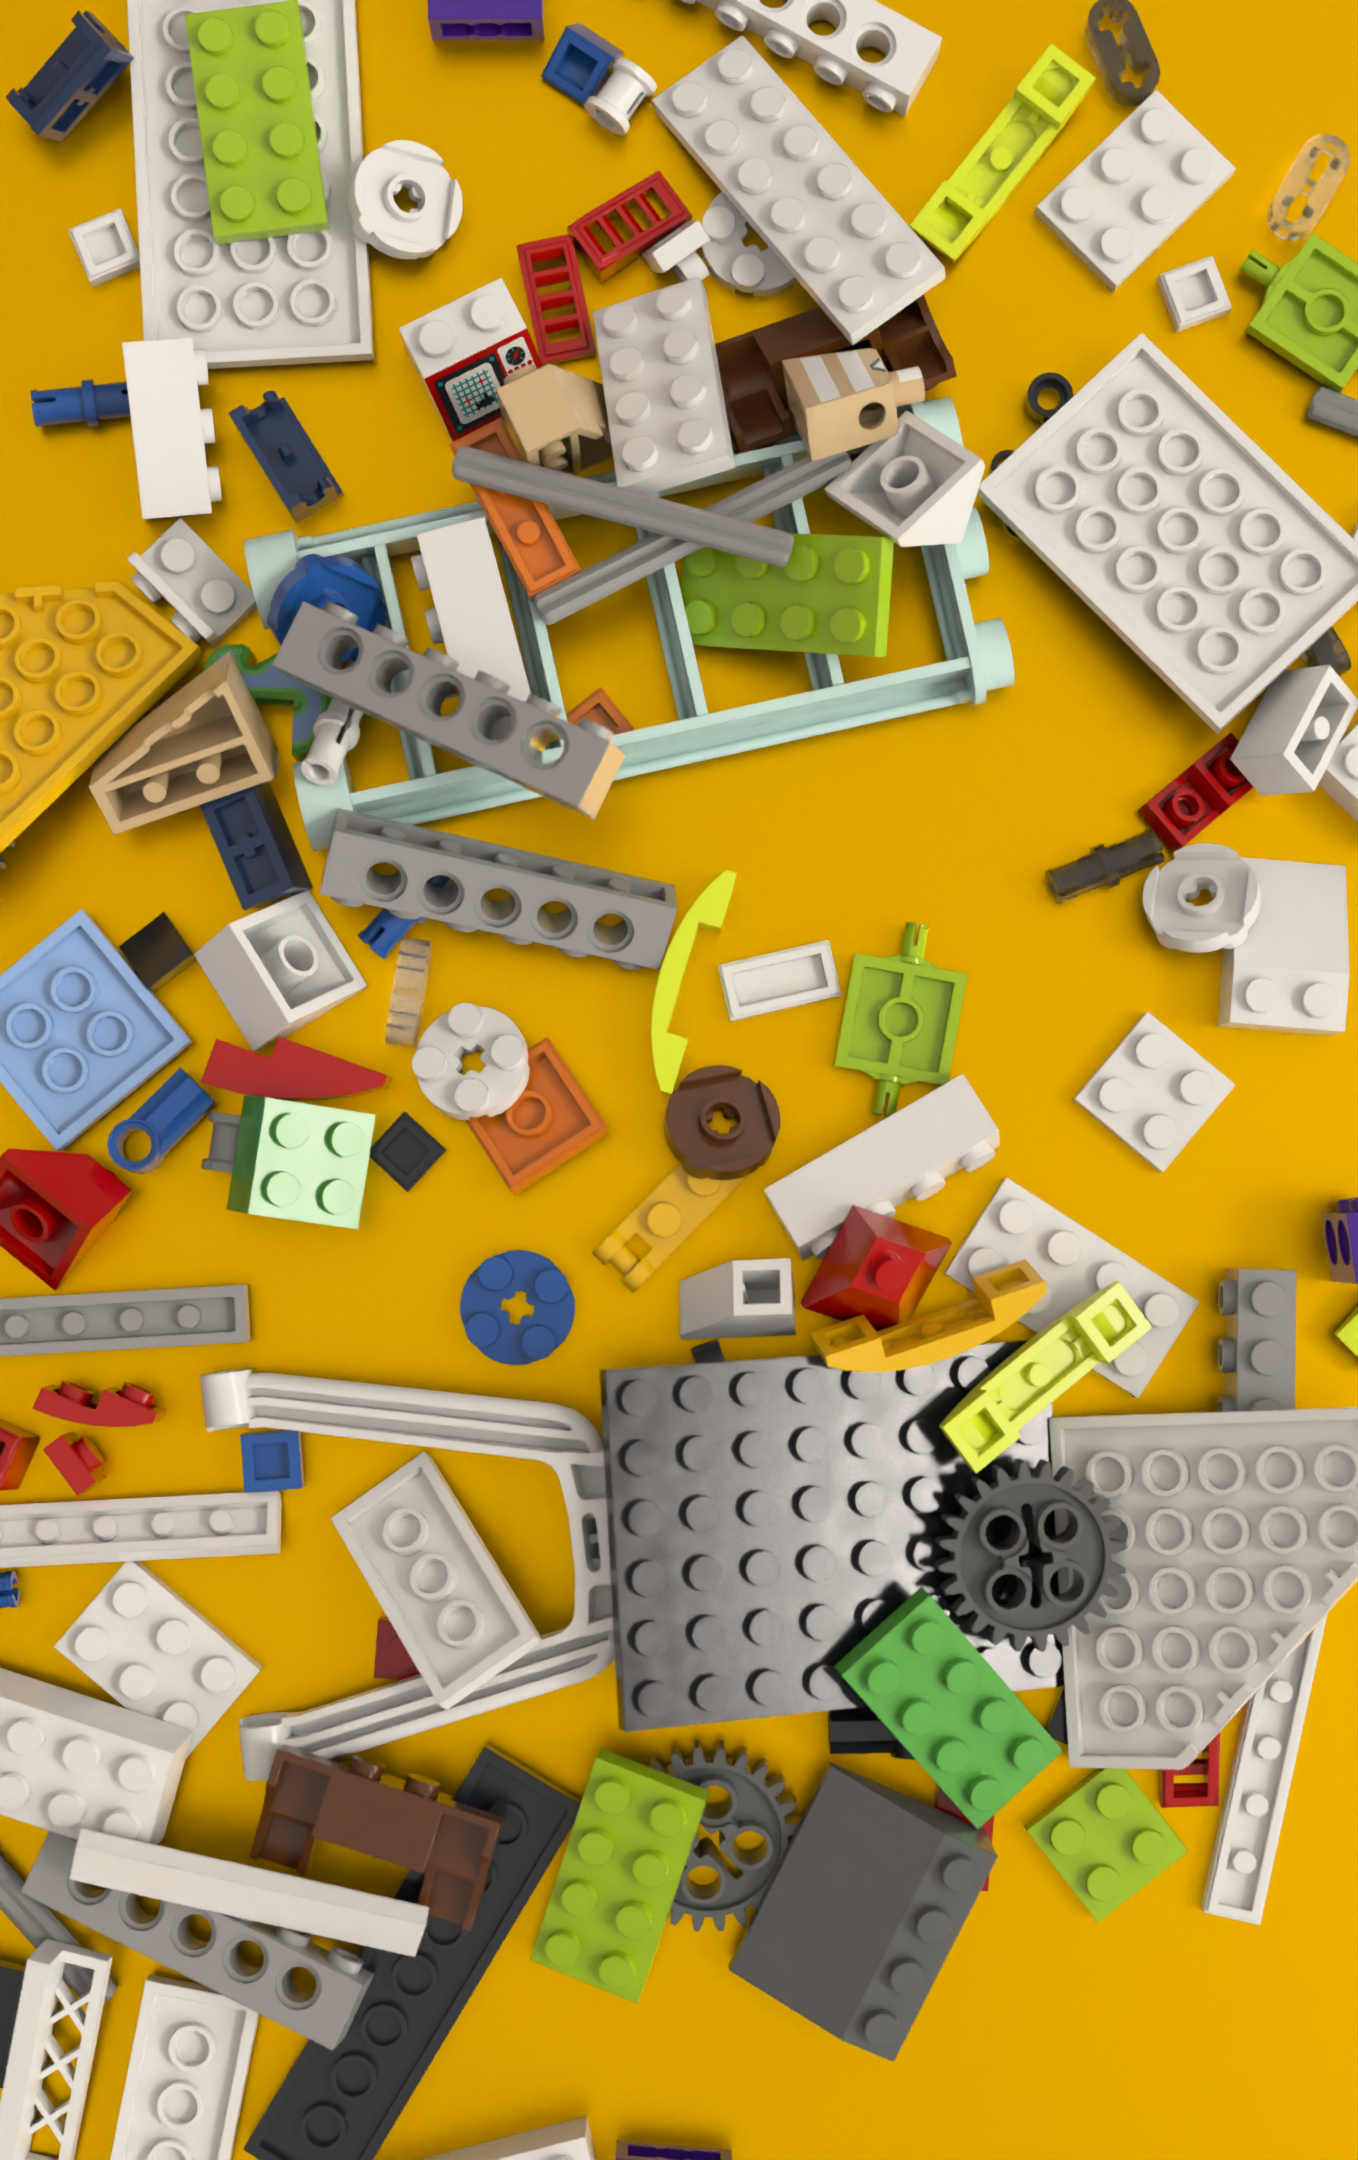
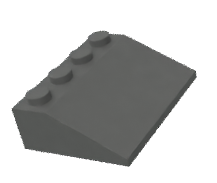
(864, 1910)

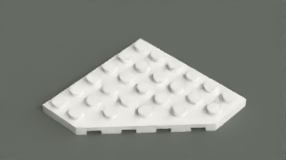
(1230, 1561)

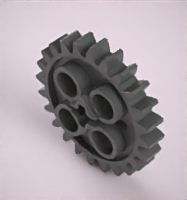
(1081, 1546)
(750, 1807)

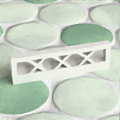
(34, 2041)

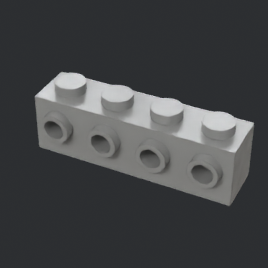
(1258, 1339)

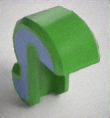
(275, 688)

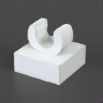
(679, 253)

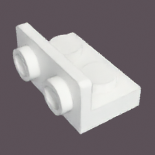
(195, 583)

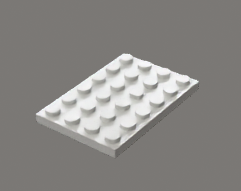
(1178, 532)

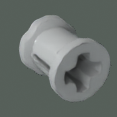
(222, 1142)

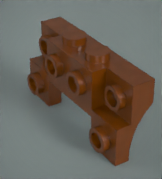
(754, 370)
(382, 1818)

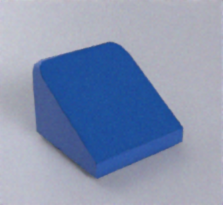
(581, 62)

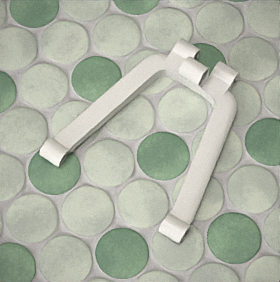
(445, 1422)

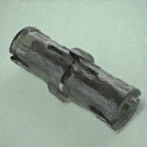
(1104, 866)

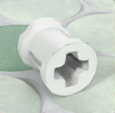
(620, 96)

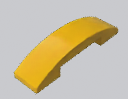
(999, 1302)

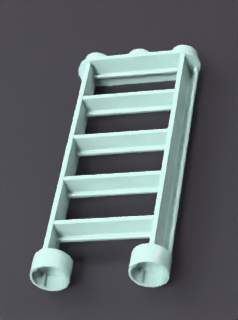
(975, 654)

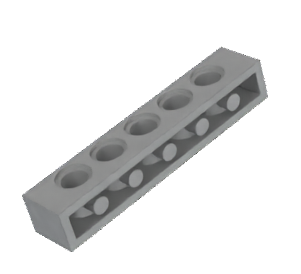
(314, 657)
(478, 866)
(215, 1963)

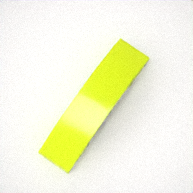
(1003, 154)
(706, 913)
(1042, 1371)

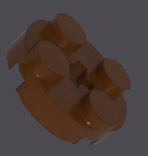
(705, 1150)

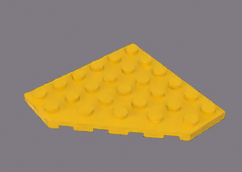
(72, 684)

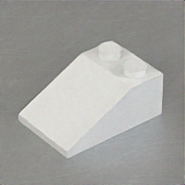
(1295, 955)

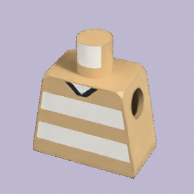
(847, 399)

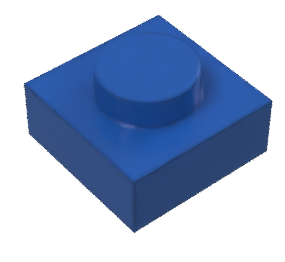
(272, 1460)

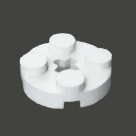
(380, 219)
(732, 261)
(1210, 926)
(464, 1032)

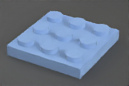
(79, 1030)

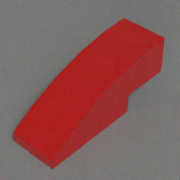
(290, 1073)

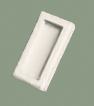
(779, 980)

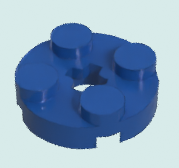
(323, 581)
(489, 1325)

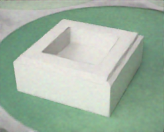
(106, 247)
(1194, 293)

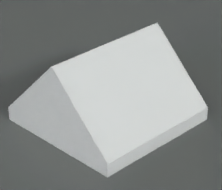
(912, 485)

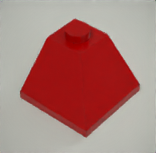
(55, 1209)
(875, 1270)

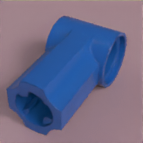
(165, 1118)

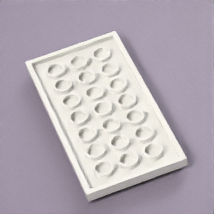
(257, 298)

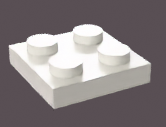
(1154, 1092)

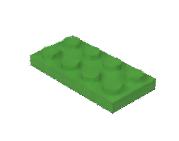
(948, 1707)

